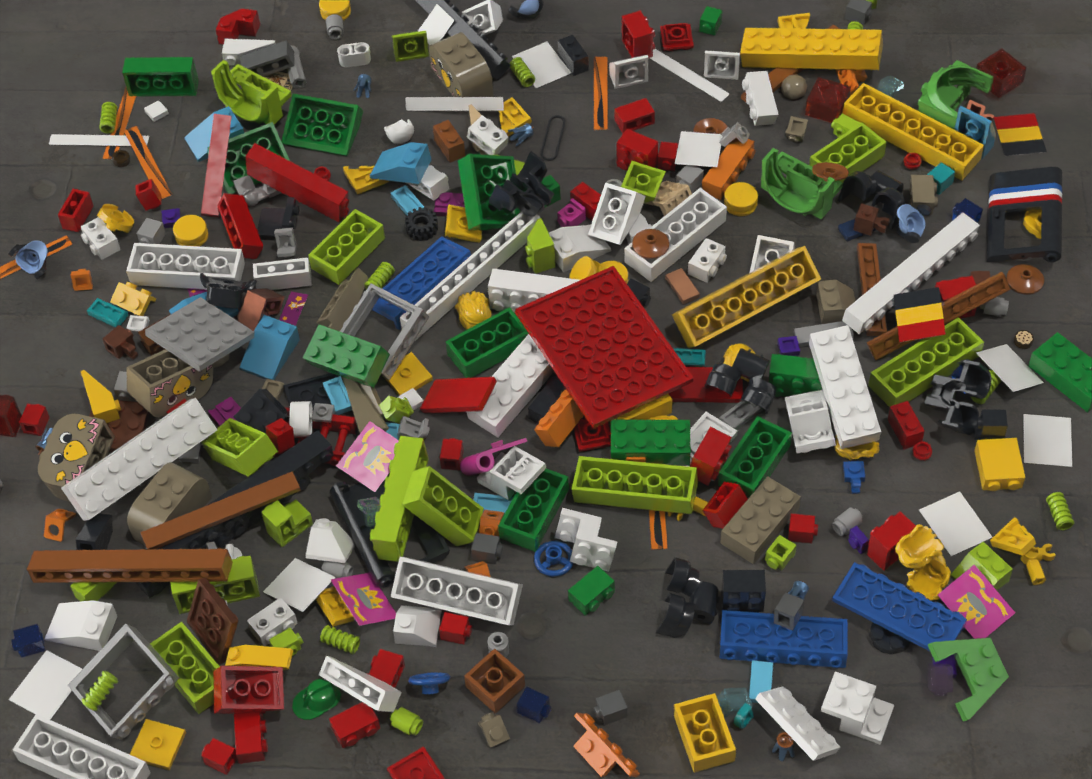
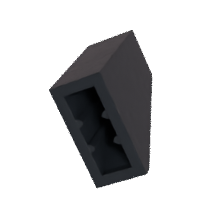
(95, 533)

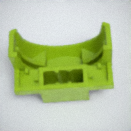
(259, 98)

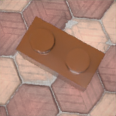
(449, 141)

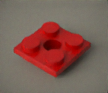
(672, 42)
(588, 441)

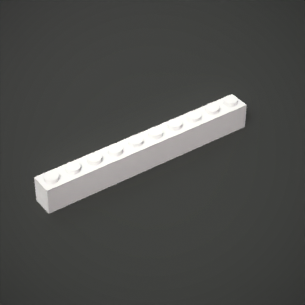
(474, 270)
(911, 273)

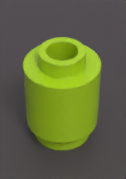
(406, 721)

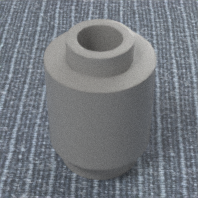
(334, 26)
(995, 307)
(846, 521)
(337, 569)
(500, 642)

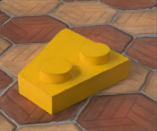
(796, 21)
(513, 116)
(361, 179)
(1013, 538)

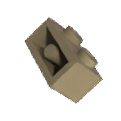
(922, 191)

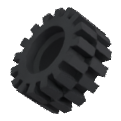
(421, 216)

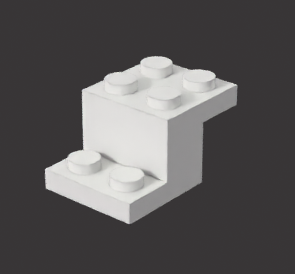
(810, 421)
(512, 473)
(583, 532)
(857, 708)

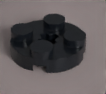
(887, 644)

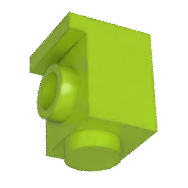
(843, 124)
(396, 408)
(780, 553)
(287, 639)

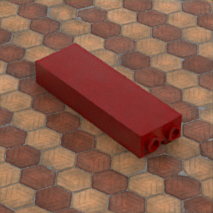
(297, 183)

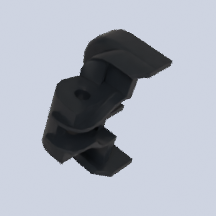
(529, 178)
(885, 188)
(751, 367)
(961, 416)
(701, 602)

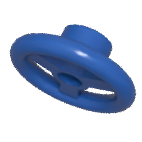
(553, 548)
(429, 681)

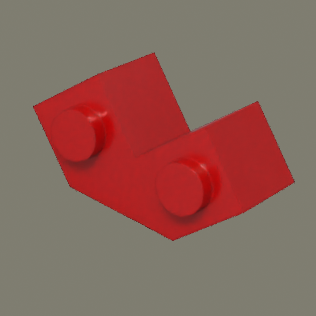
(238, 23)

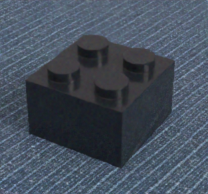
(261, 411)
(743, 590)

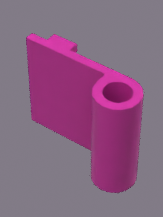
(484, 460)

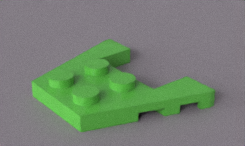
(979, 666)

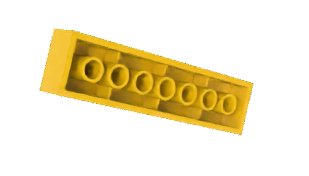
(812, 48)
(913, 130)
(746, 297)

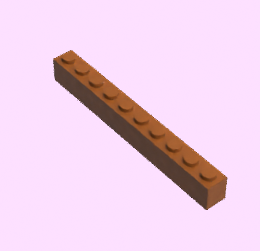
(130, 565)

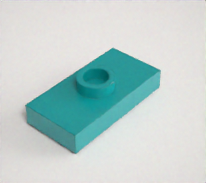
(107, 312)
(691, 357)

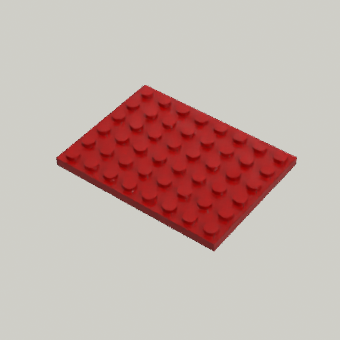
(603, 346)

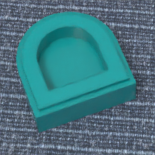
(743, 716)

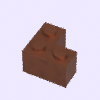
(257, 304)

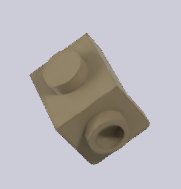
(796, 129)
(493, 729)

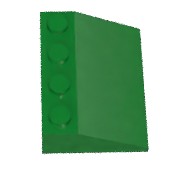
(321, 124)
(239, 147)
(478, 179)

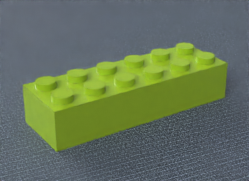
(914, 368)
(635, 485)
(393, 519)

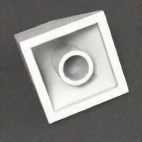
(485, 16)
(721, 65)
(629, 71)
(329, 542)
(417, 625)

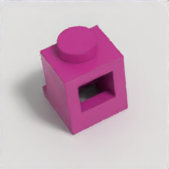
(571, 214)

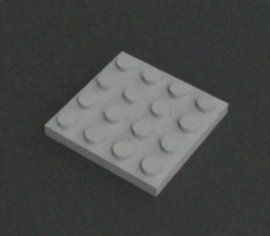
(199, 334)

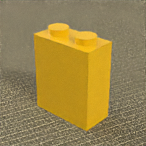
(999, 464)

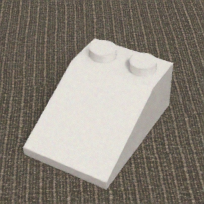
(616, 213)
(574, 243)
(769, 249)
(82, 624)

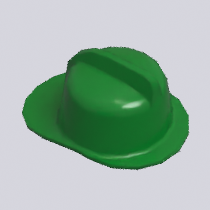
(316, 699)

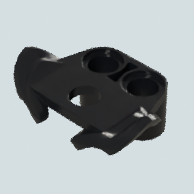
(225, 292)

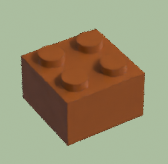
(494, 680)

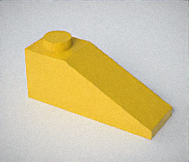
(101, 399)
(259, 656)

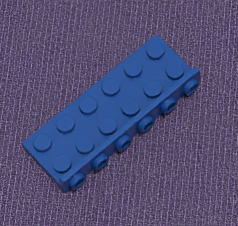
(422, 276)
(897, 607)
(757, 638)

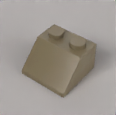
(833, 300)

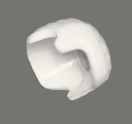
(400, 131)

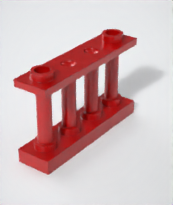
(339, 423)

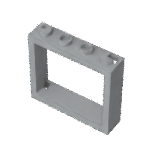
(407, 334)
(103, 661)

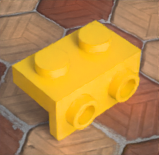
(131, 299)
(334, 607)

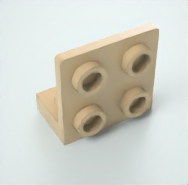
(670, 196)

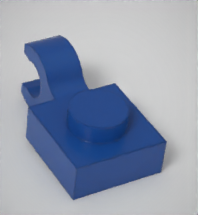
(854, 473)

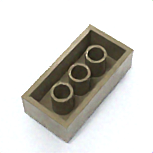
(760, 520)

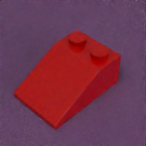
(248, 689)

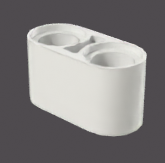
(354, 54)
(301, 418)

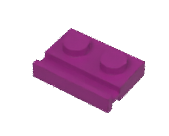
(445, 199)
(224, 411)

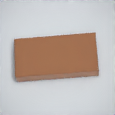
(682, 286)

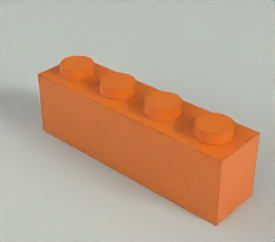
(730, 163)
(559, 421)

